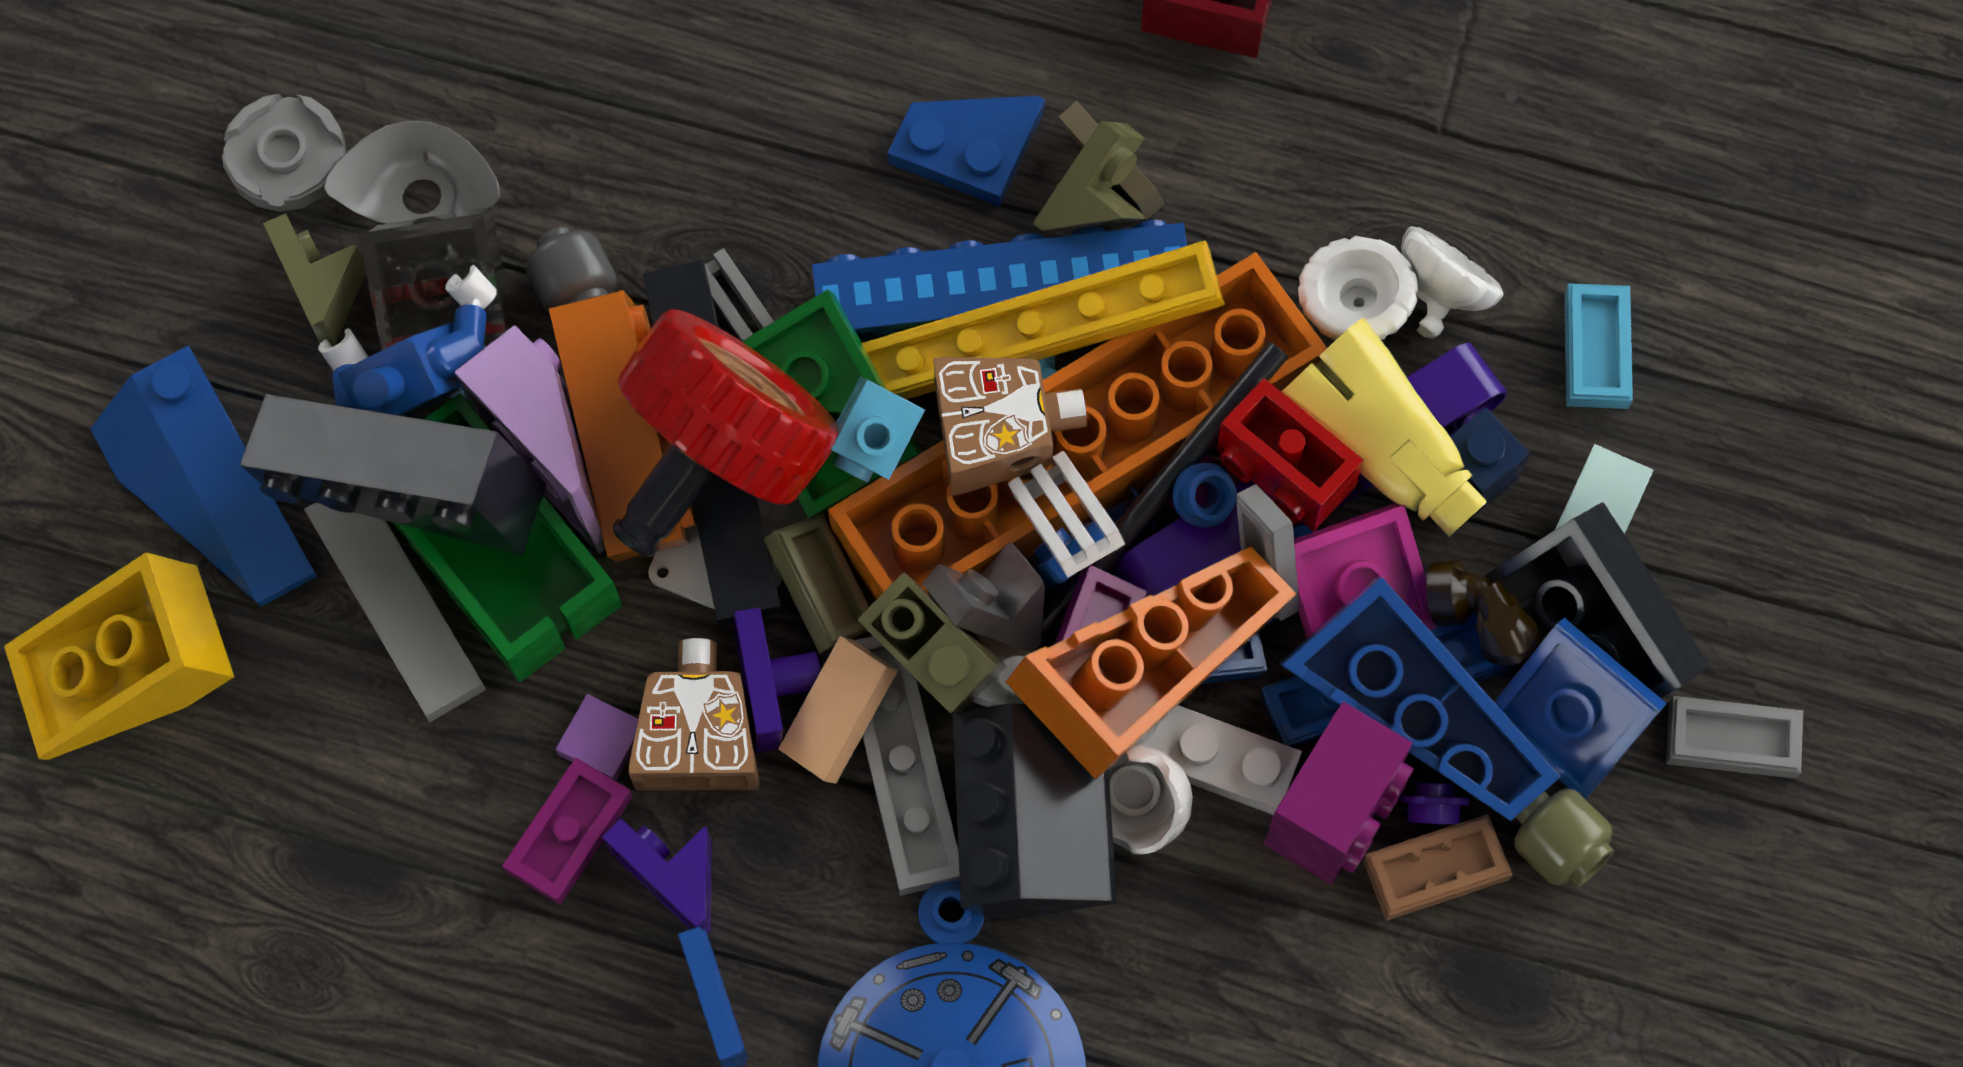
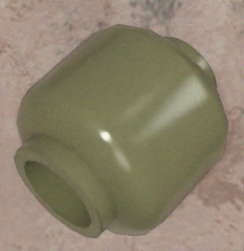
(1564, 837)

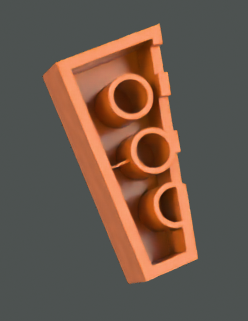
(1134, 668)

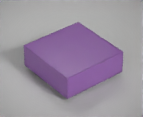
(599, 737)

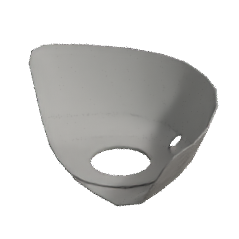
(383, 164)

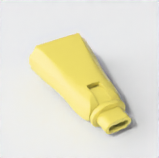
(1379, 415)

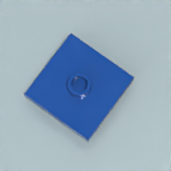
(1578, 707)

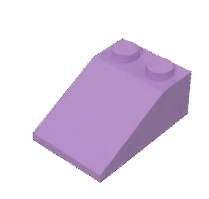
(528, 403)

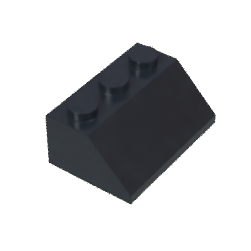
(1607, 593)
(1028, 819)

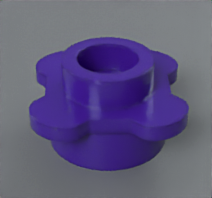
(1433, 804)

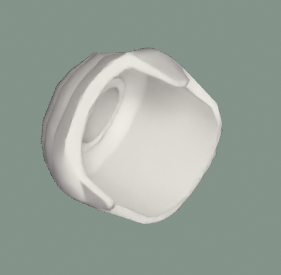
(1148, 799)

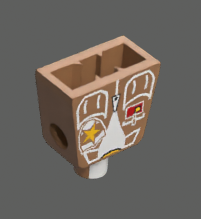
(999, 418)
(694, 727)

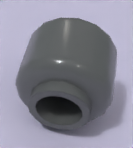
(569, 268)

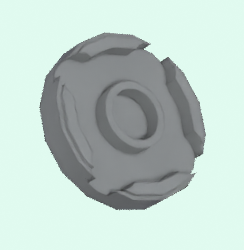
(282, 151)

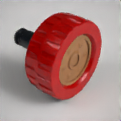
(723, 416)

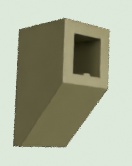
(927, 643)

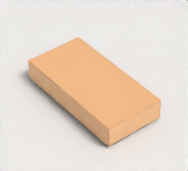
(838, 709)

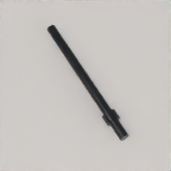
(1161, 486)

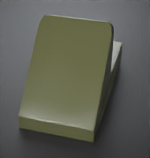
(1085, 191)
(322, 285)

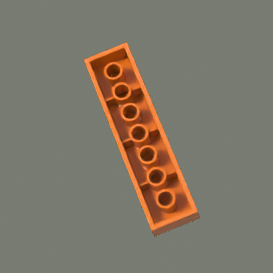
(1140, 407)

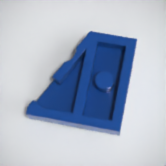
(967, 142)

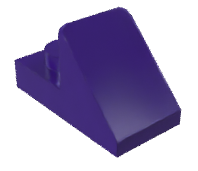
(681, 883)

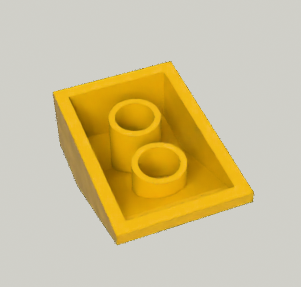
(119, 656)

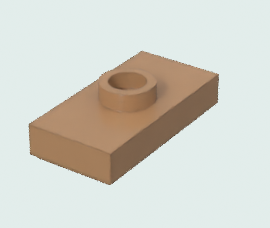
(1437, 867)

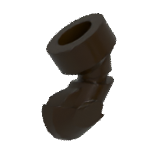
(1504, 629)

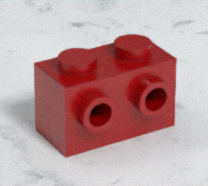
(1287, 455)

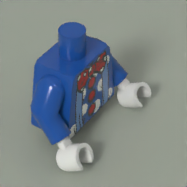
(419, 367)

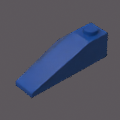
(183, 460)

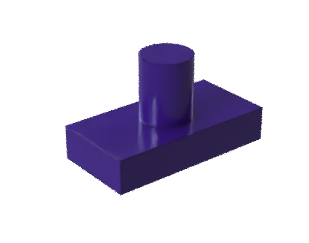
(768, 678)

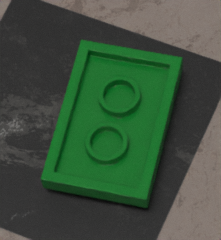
(826, 358)

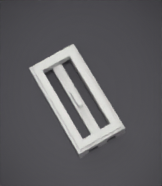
(1046, 483)

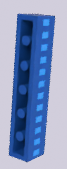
(927, 286)

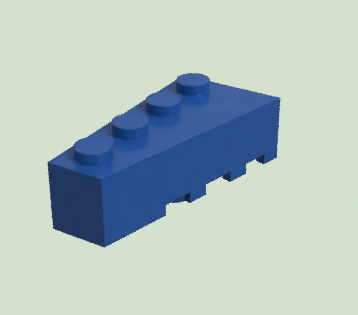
(1402, 676)

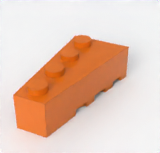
(616, 442)

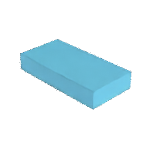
(1598, 346)

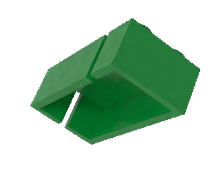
(514, 598)

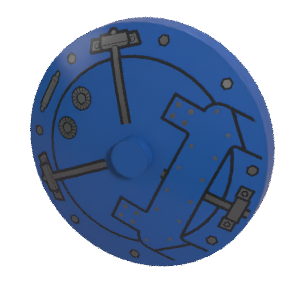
(951, 1011)

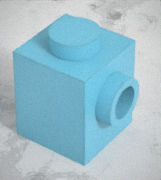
(874, 430)

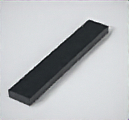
(725, 516)

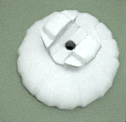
(1446, 279)
(1356, 282)

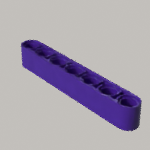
(1451, 387)

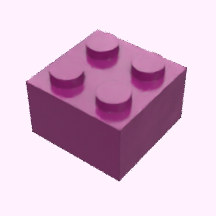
(1342, 785)

